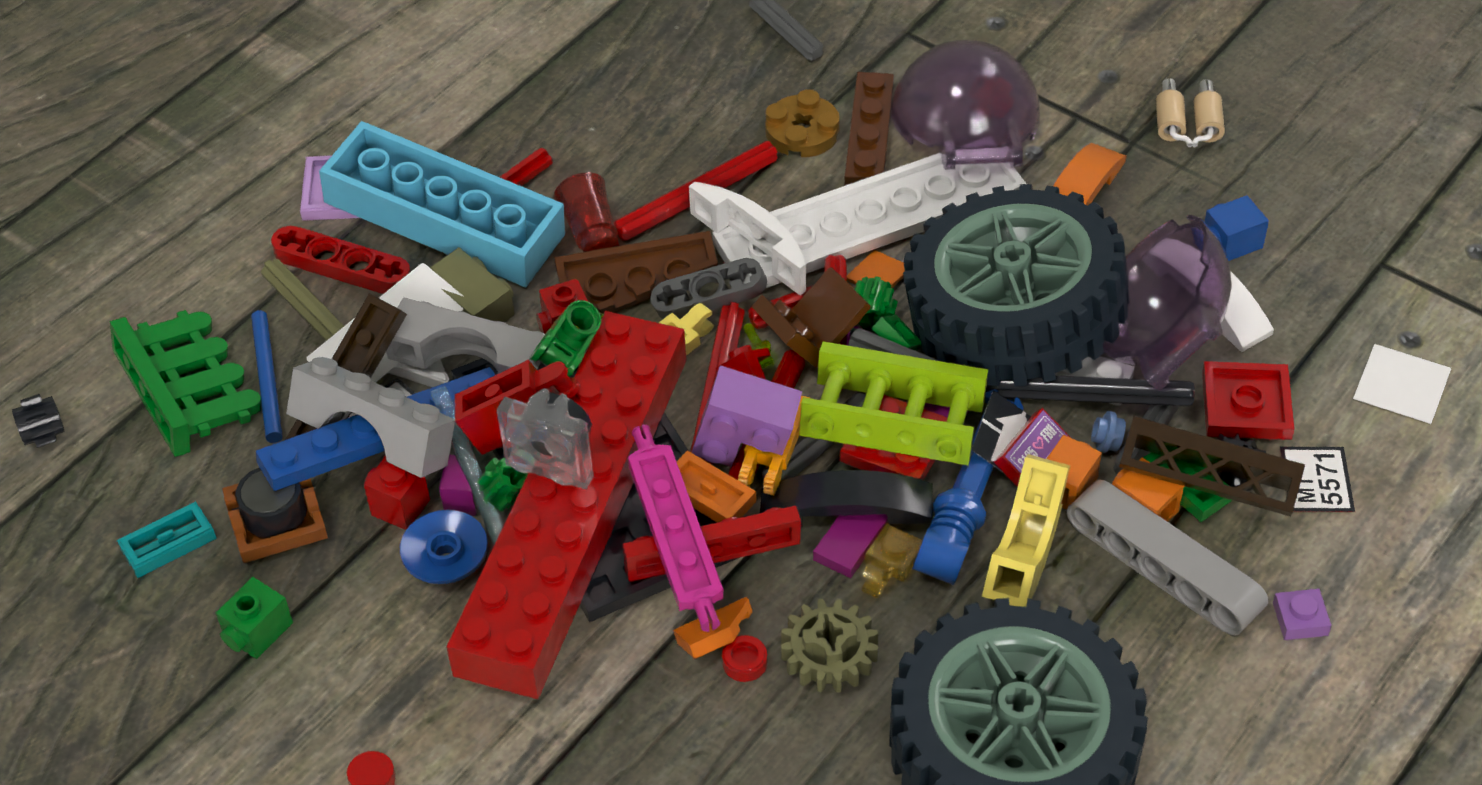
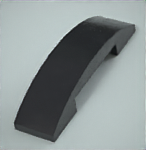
(855, 493)

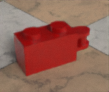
(478, 404)

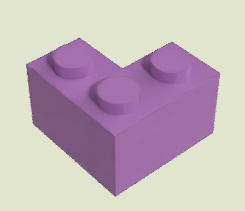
(745, 412)

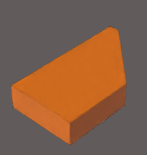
(700, 643)

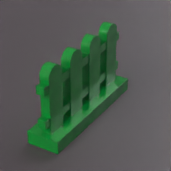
(163, 398)

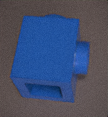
(1238, 226)

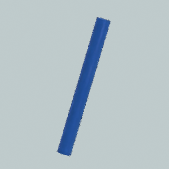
(266, 377)

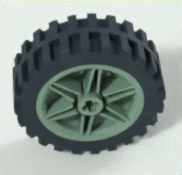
(1018, 283)
(1023, 687)

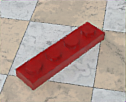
(725, 540)

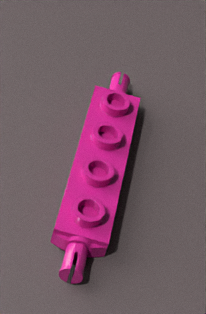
(675, 528)

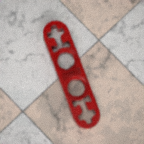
(338, 265)

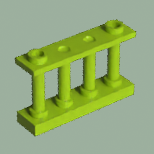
(898, 377)

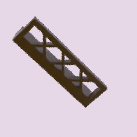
(1213, 456)

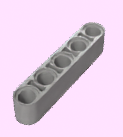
(1167, 557)

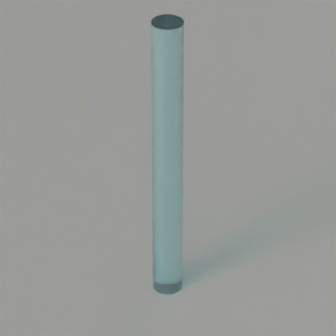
(468, 464)

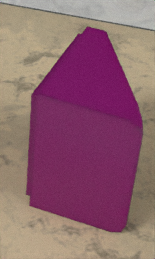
(455, 489)

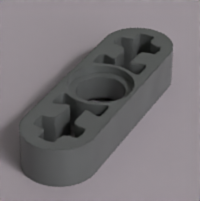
(694, 281)

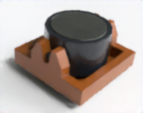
(272, 520)

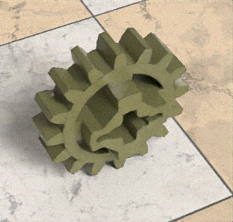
(850, 637)

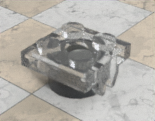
(547, 438)

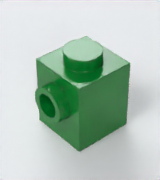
(253, 618)

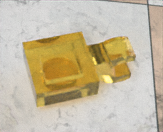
(888, 557)

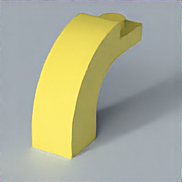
(1029, 532)

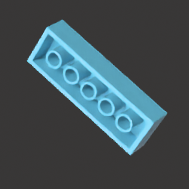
(443, 202)

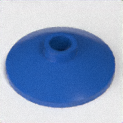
(440, 534)

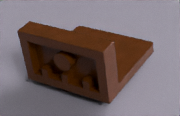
(821, 315)

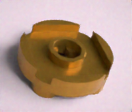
(807, 109)

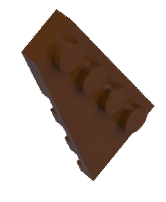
(629, 273)

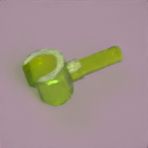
(757, 343)

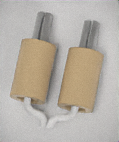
(1207, 111)

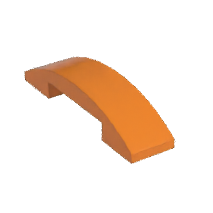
(1090, 171)

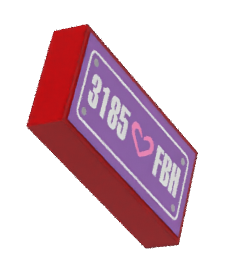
(1035, 438)

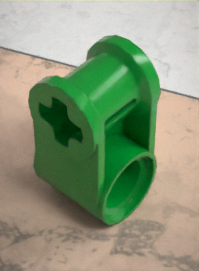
(564, 340)

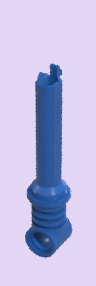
(956, 518)

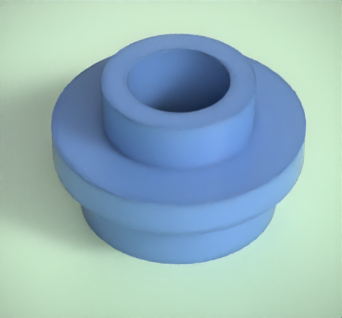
(1108, 432)

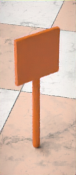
(878, 265)

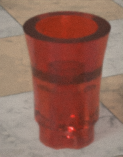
(587, 211)

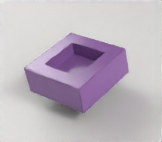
(1301, 614)

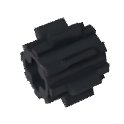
(38, 420)

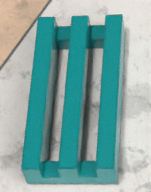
(169, 543)

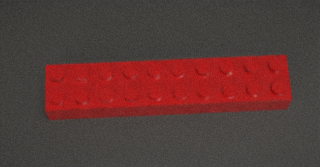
(558, 530)

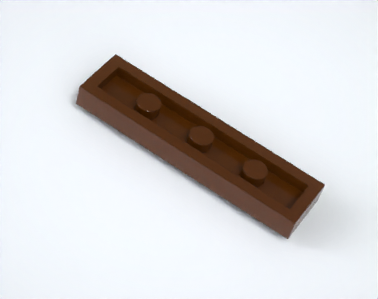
(869, 126)

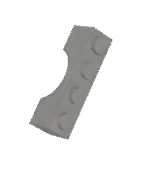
(439, 332)
(412, 433)

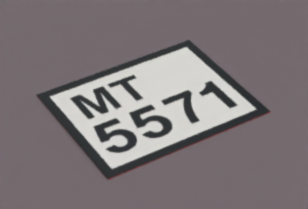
(1324, 480)

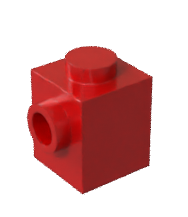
(395, 494)

